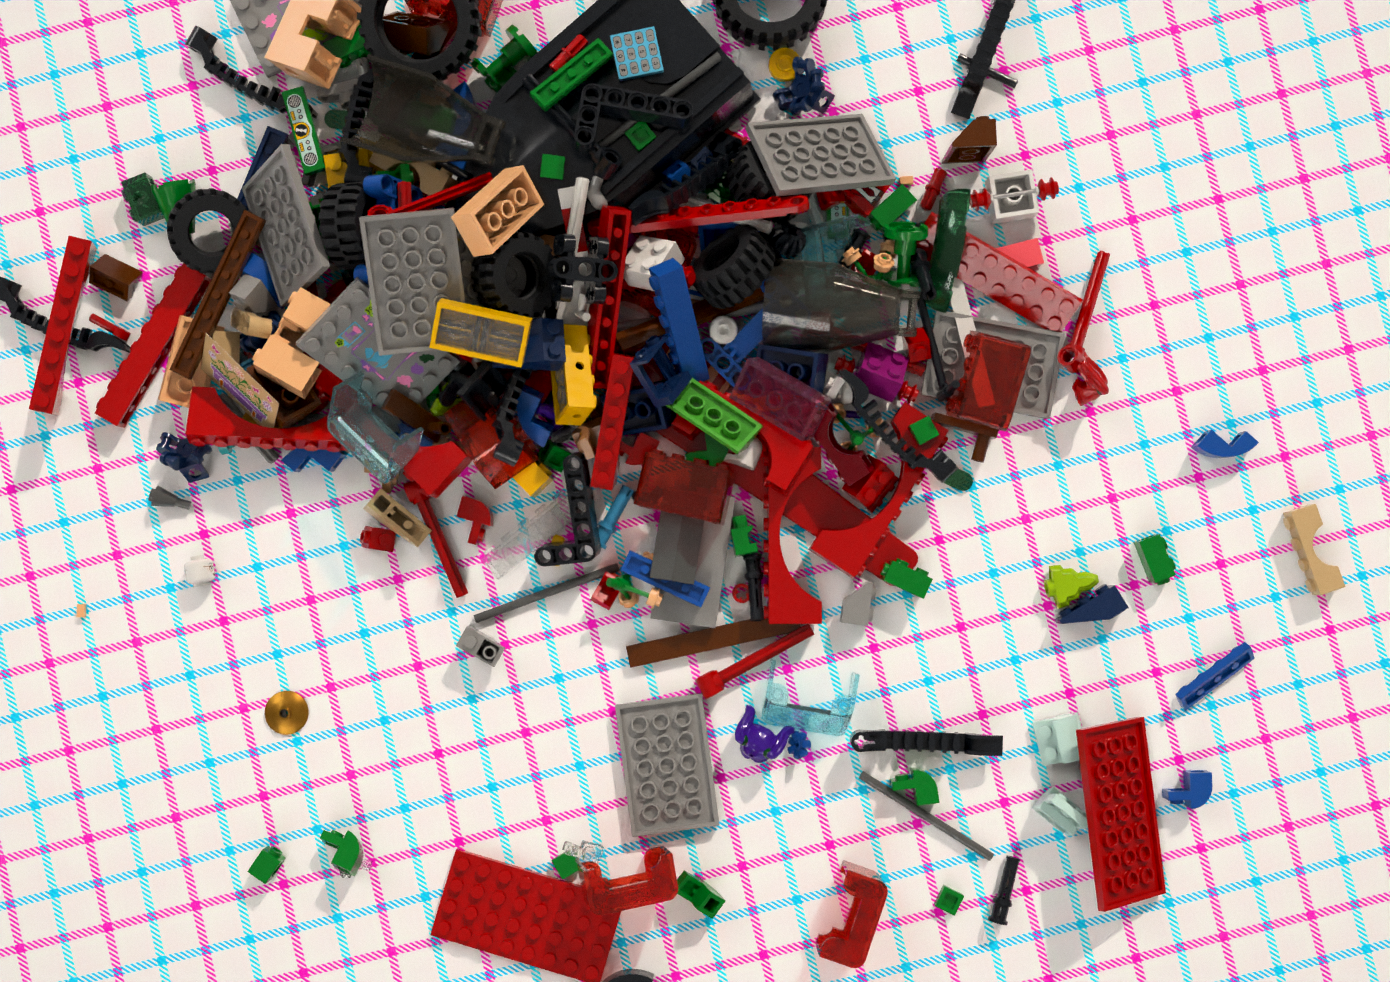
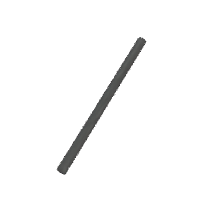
(672, 91)
(545, 593)
(926, 816)

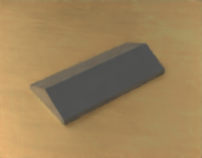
(676, 548)

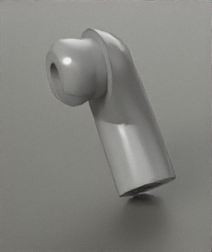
(595, 195)

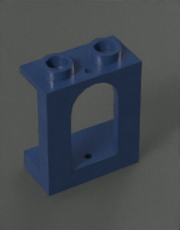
(674, 382)

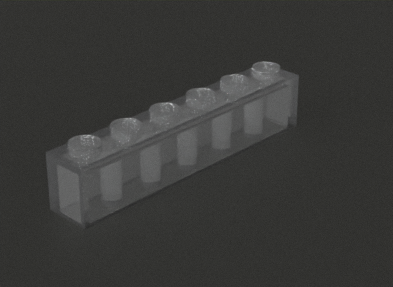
(532, 533)

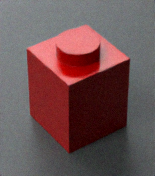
(917, 347)

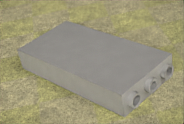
(708, 572)

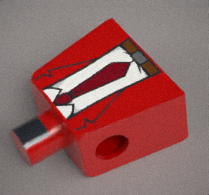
(863, 200)

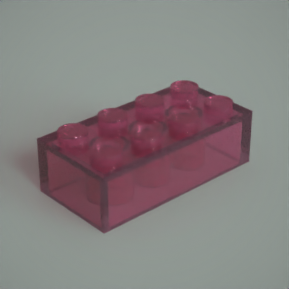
(780, 398)

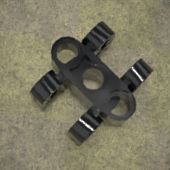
(562, 287)

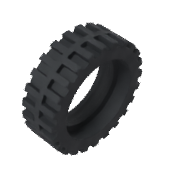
(770, 33)
(441, 65)

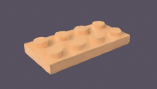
(174, 387)

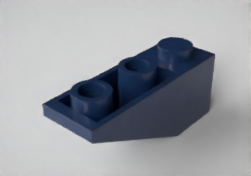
(1100, 606)

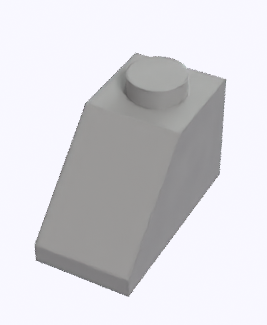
(252, 295)

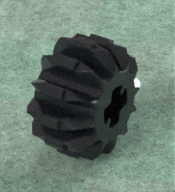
(787, 239)

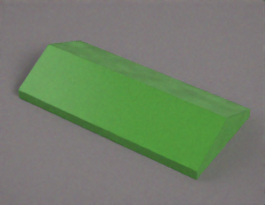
(716, 416)

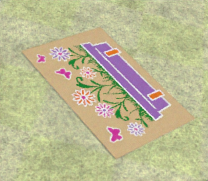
(238, 384)

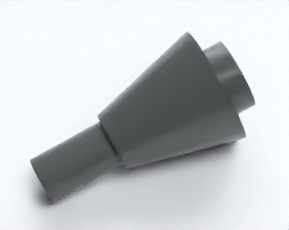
(164, 498)

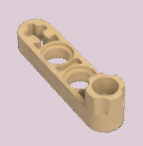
(251, 324)

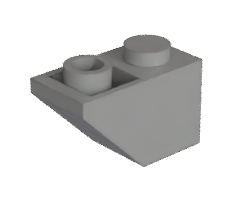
(856, 606)
(480, 645)

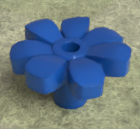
(798, 745)

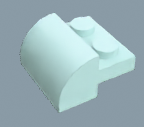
(1058, 738)
(1061, 812)

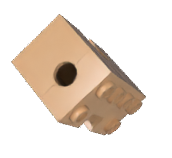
(304, 56)
(280, 357)

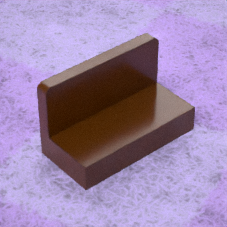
(114, 276)

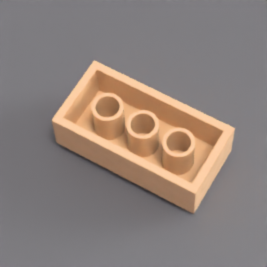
(497, 211)

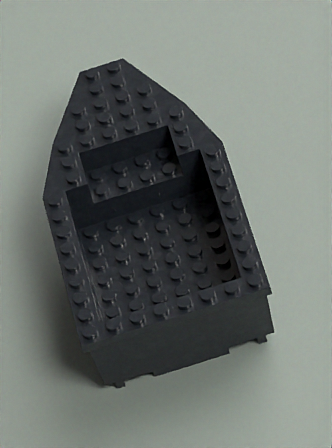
(717, 99)

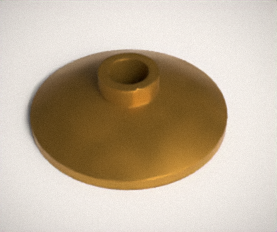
(296, 708)

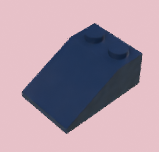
(544, 346)
(801, 364)
(642, 414)

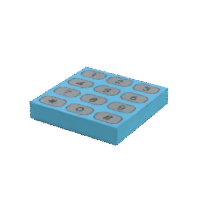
(636, 53)

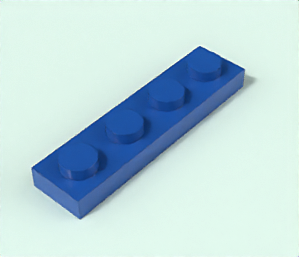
(640, 568)
(1214, 676)

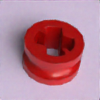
(735, 591)

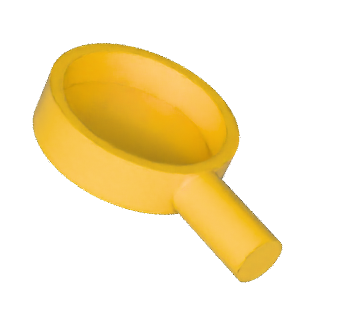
(781, 64)

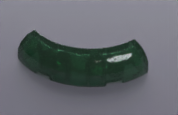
(948, 245)

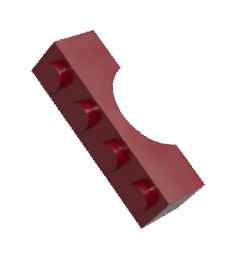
(850, 464)

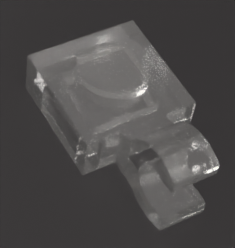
(585, 852)

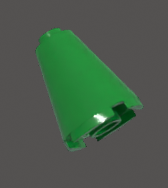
(170, 193)

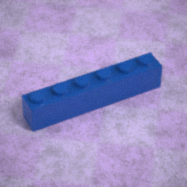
(678, 319)

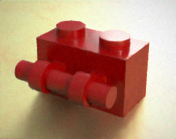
(872, 487)

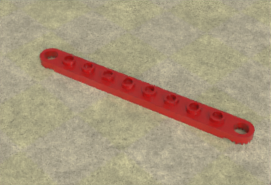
(720, 213)

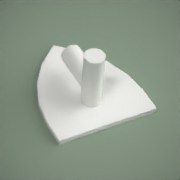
(577, 310)

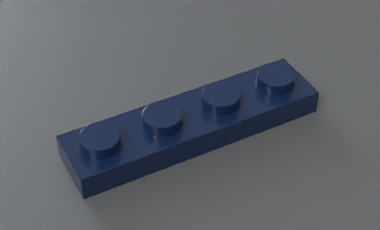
(270, 142)

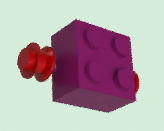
(881, 372)

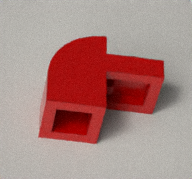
(636, 453)
(480, 515)

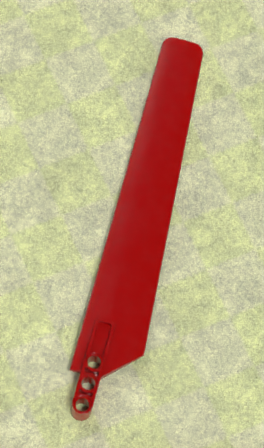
(812, 503)

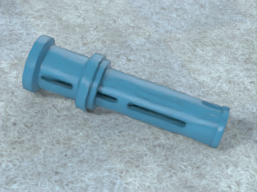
(607, 526)

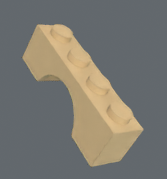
(430, 178)
(1303, 524)

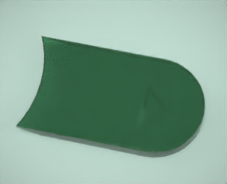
(335, 118)
(959, 480)

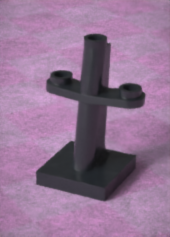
(476, 387)

